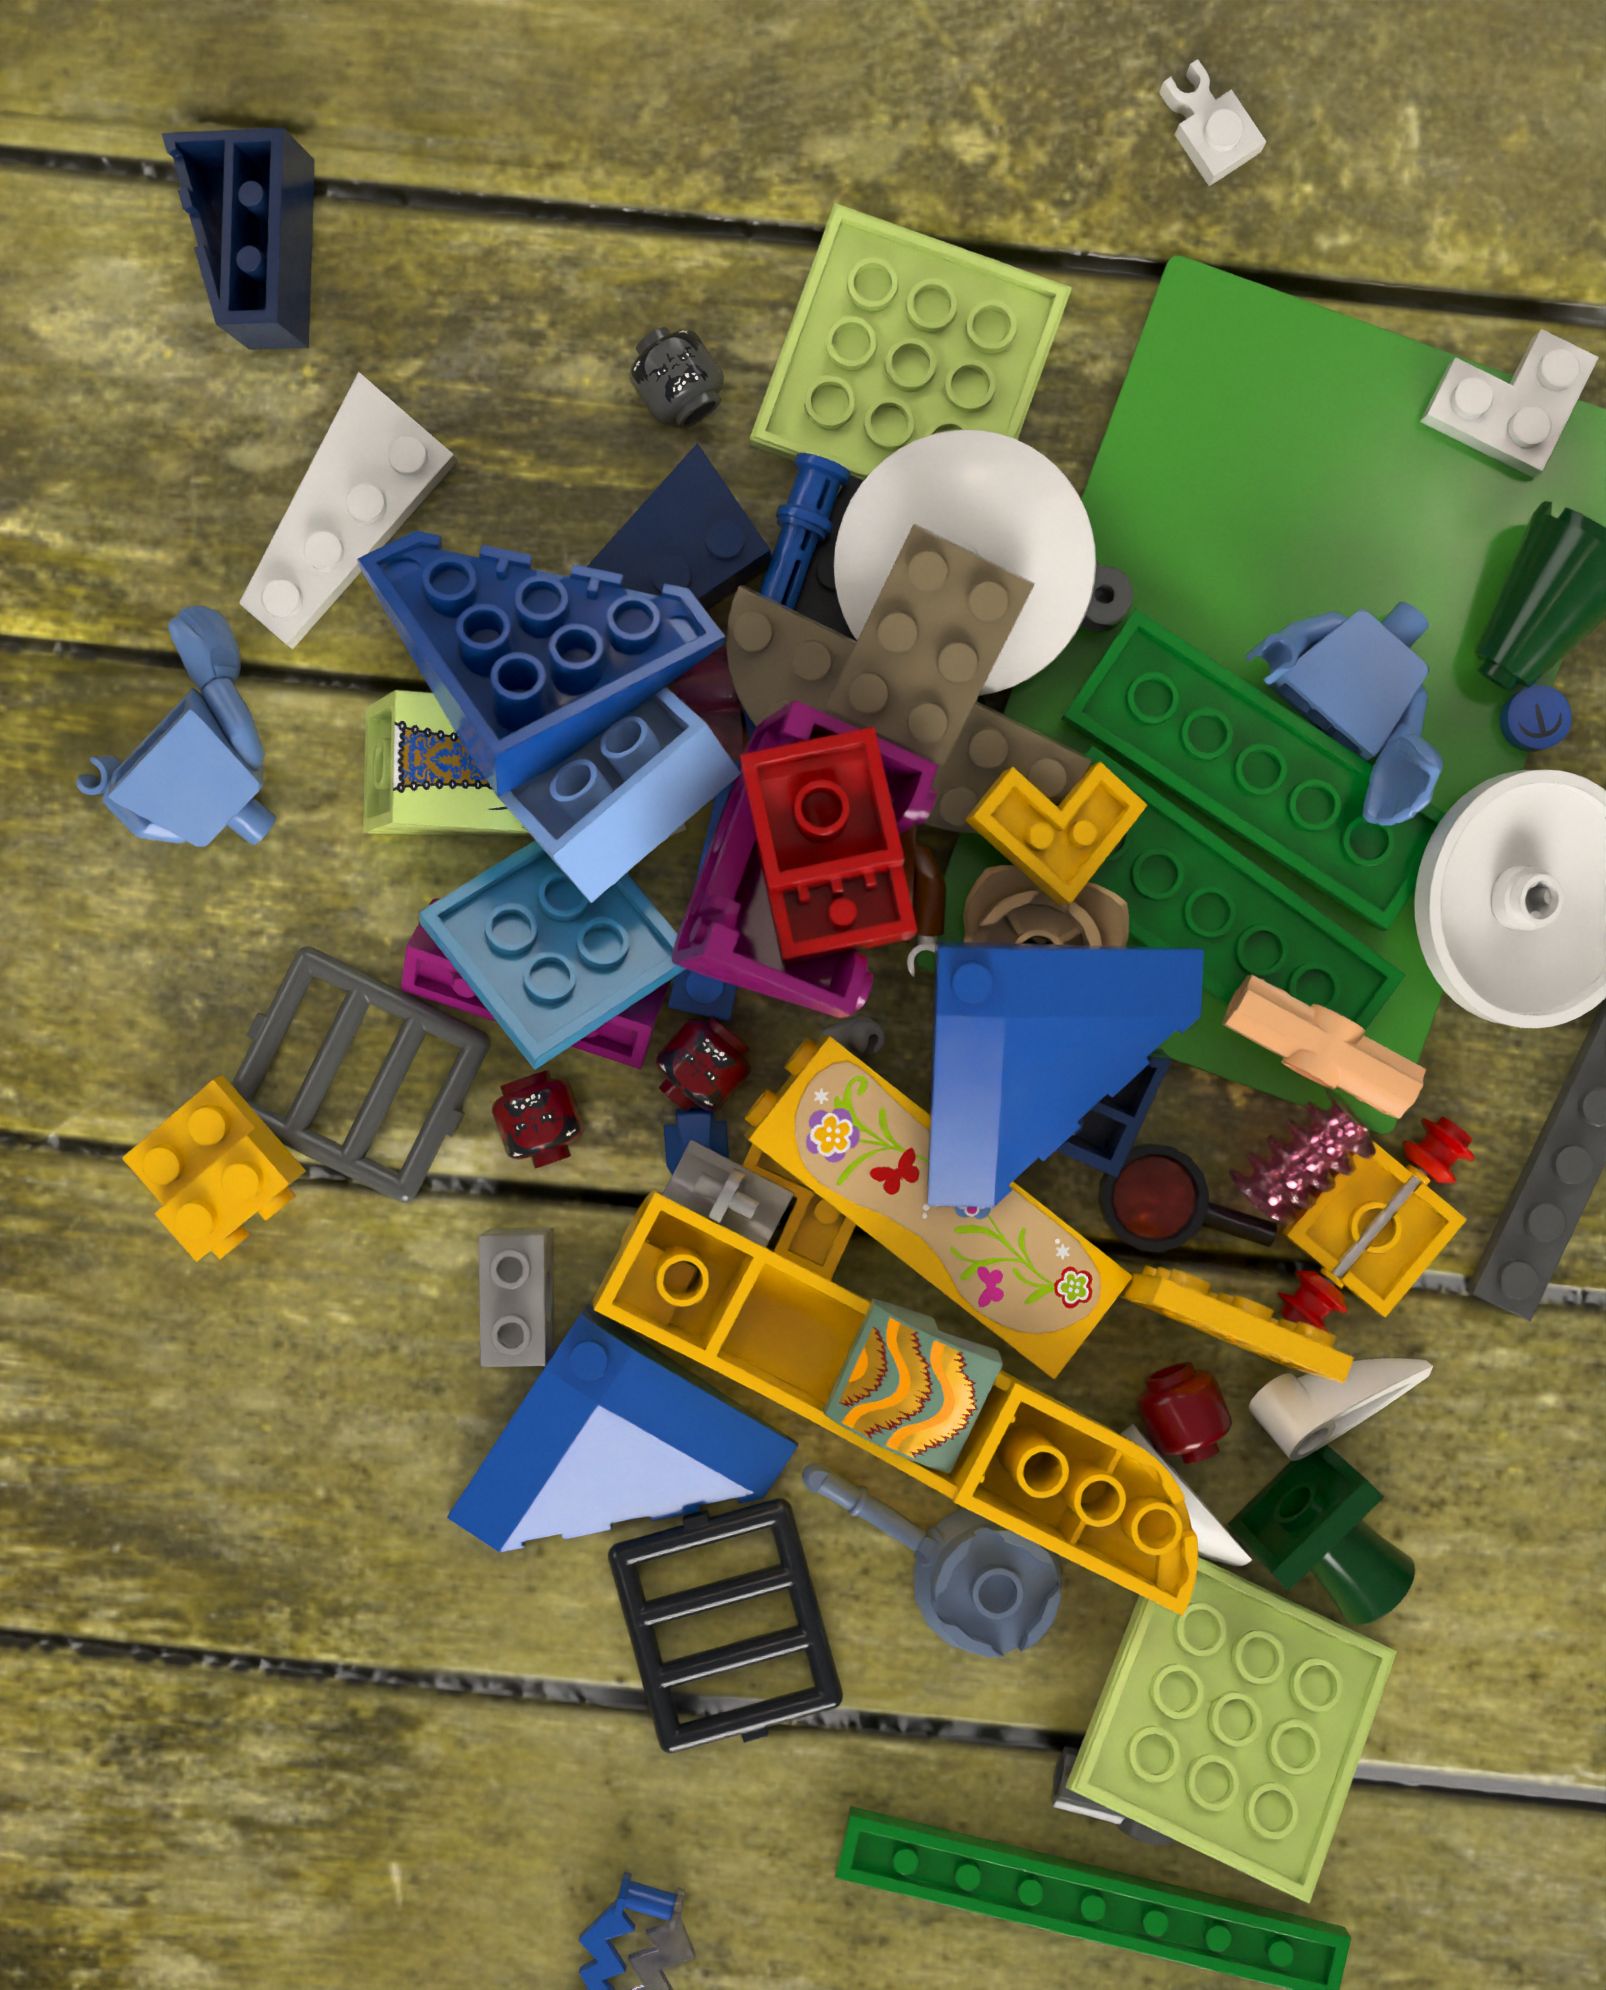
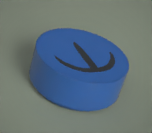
(1535, 718)

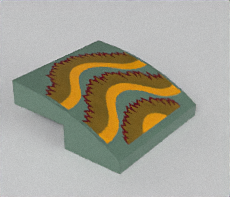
(912, 1386)

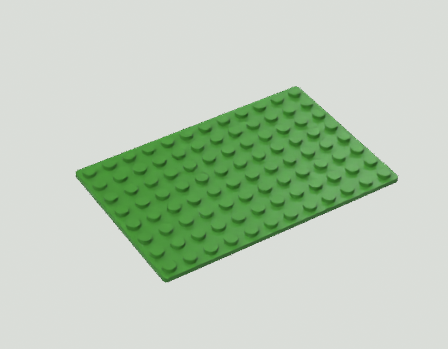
(1280, 476)

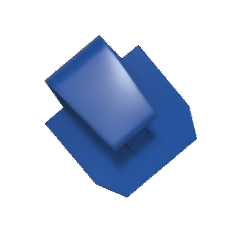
(694, 1125)

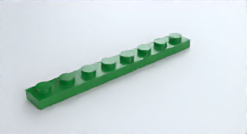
(1091, 1902)

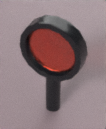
(1165, 1201)

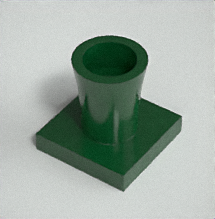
(1315, 1524)

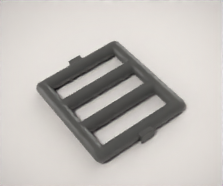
(418, 1020)

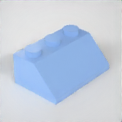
(623, 792)

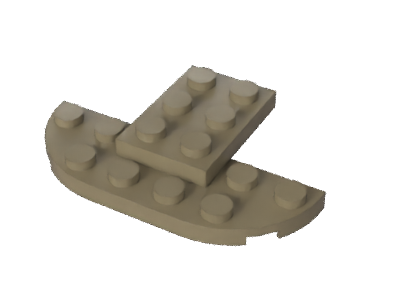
(909, 672)

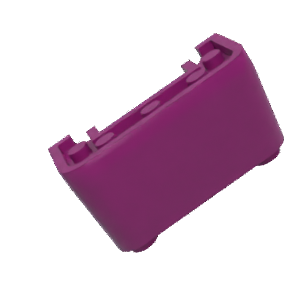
(729, 916)

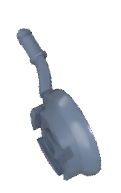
(971, 1576)

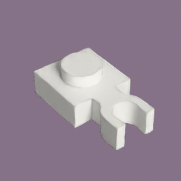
(1215, 132)

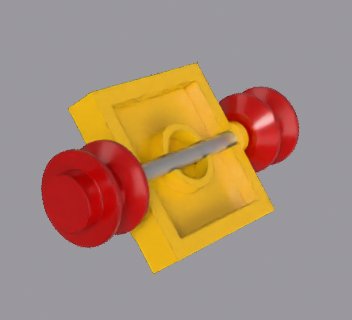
(1377, 1227)

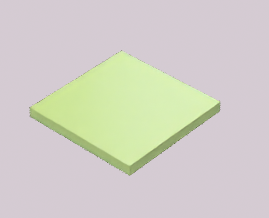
(904, 345)
(1235, 1727)

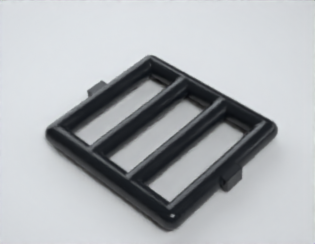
(660, 1676)

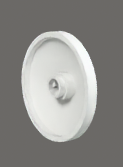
(994, 502)
(1518, 899)

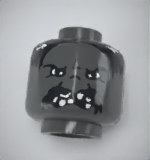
(676, 377)

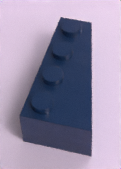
(688, 537)

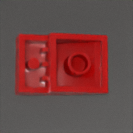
(828, 846)

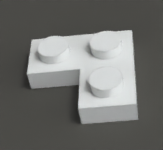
(1518, 418)

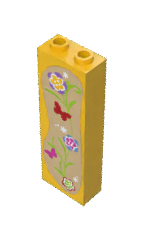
(869, 1158)

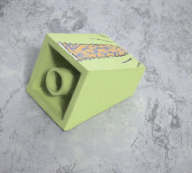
(423, 776)

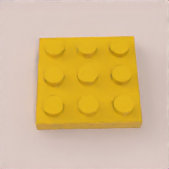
(1238, 1322)

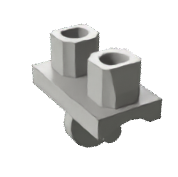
(728, 1193)

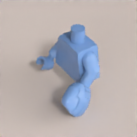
(1366, 693)
(201, 758)

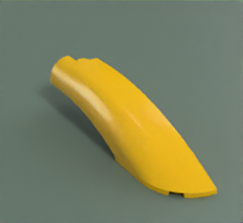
(787, 1337)

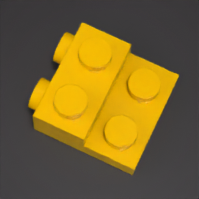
(214, 1170)

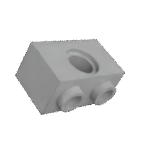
(516, 1297)

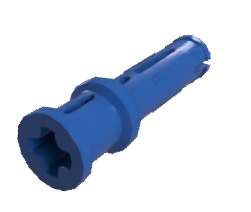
(802, 525)

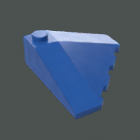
(532, 656)
(1033, 1044)
(613, 1440)

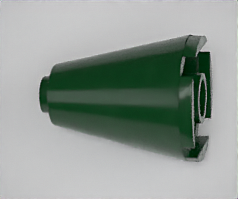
(1547, 599)

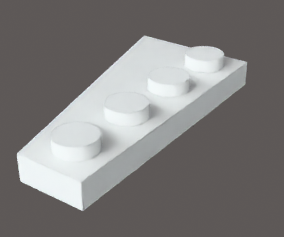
(350, 502)

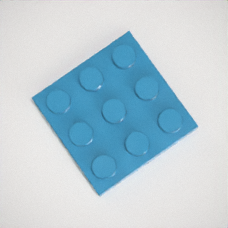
(548, 955)

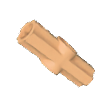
(1324, 1046)

